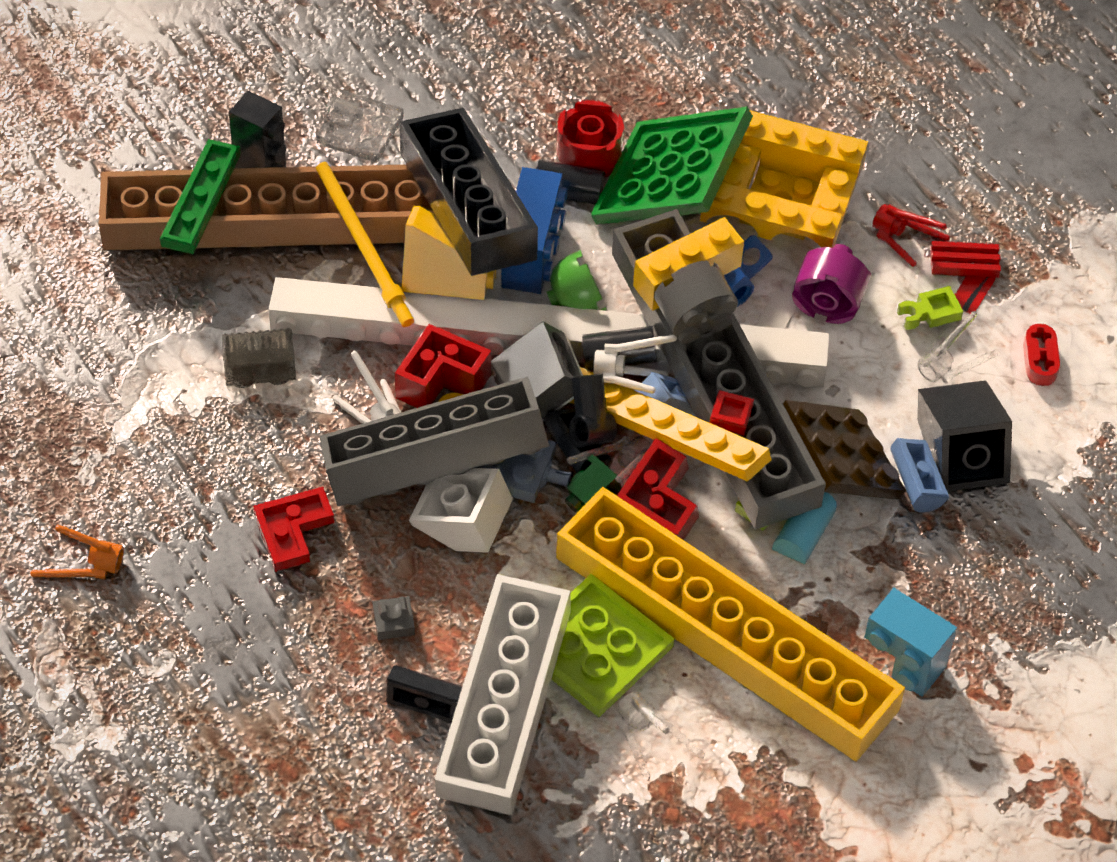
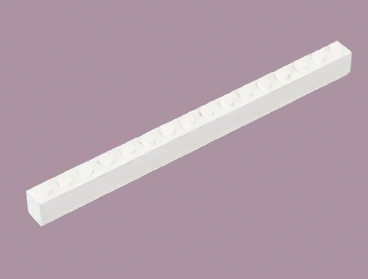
(362, 315)

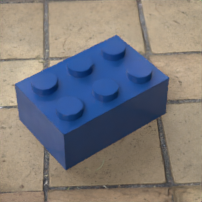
(543, 198)

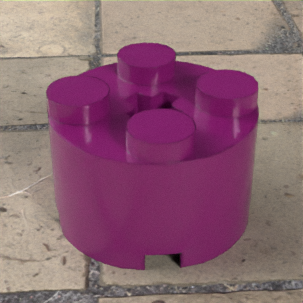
(831, 284)

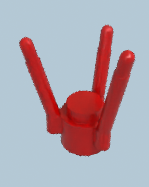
(893, 221)

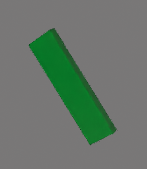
(200, 196)

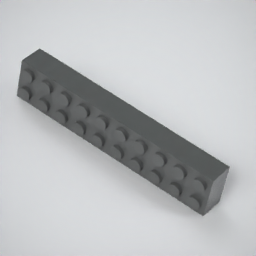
(729, 364)

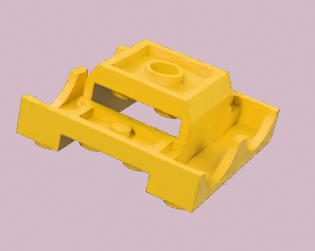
(800, 181)

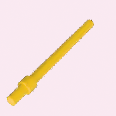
(391, 293)

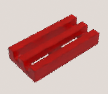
(965, 254)

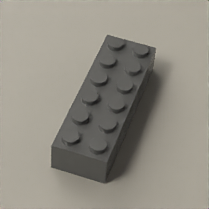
(433, 441)

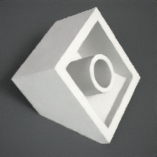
(464, 509)

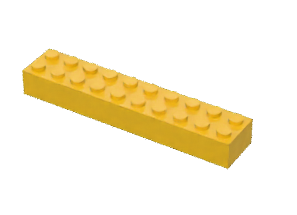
(731, 624)

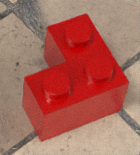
(439, 362)
(653, 487)

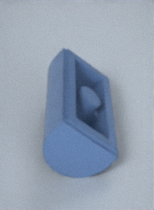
(919, 474)

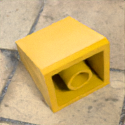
(433, 263)

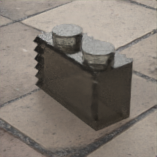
(258, 357)

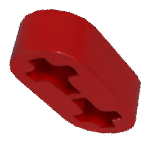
(1048, 354)

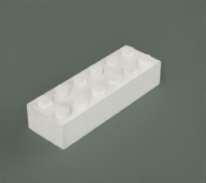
(503, 694)

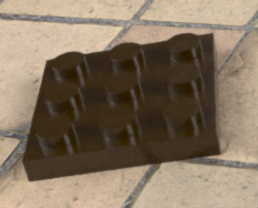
(845, 450)

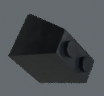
(966, 434)

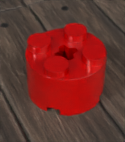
(590, 136)

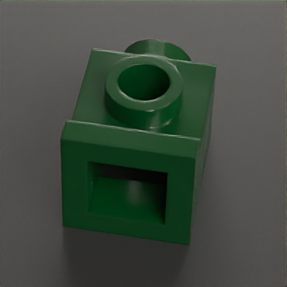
(589, 482)

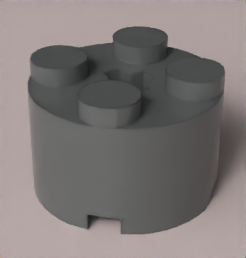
(696, 301)

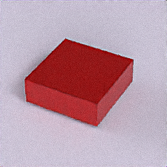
(731, 412)

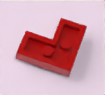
(285, 520)

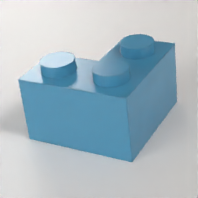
(914, 637)

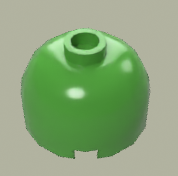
(573, 284)

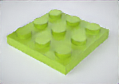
(606, 646)

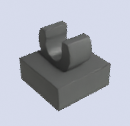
(393, 618)

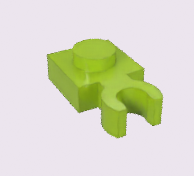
(934, 307)

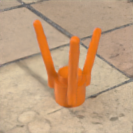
(102, 554)

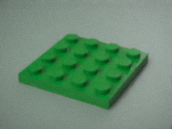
(672, 165)

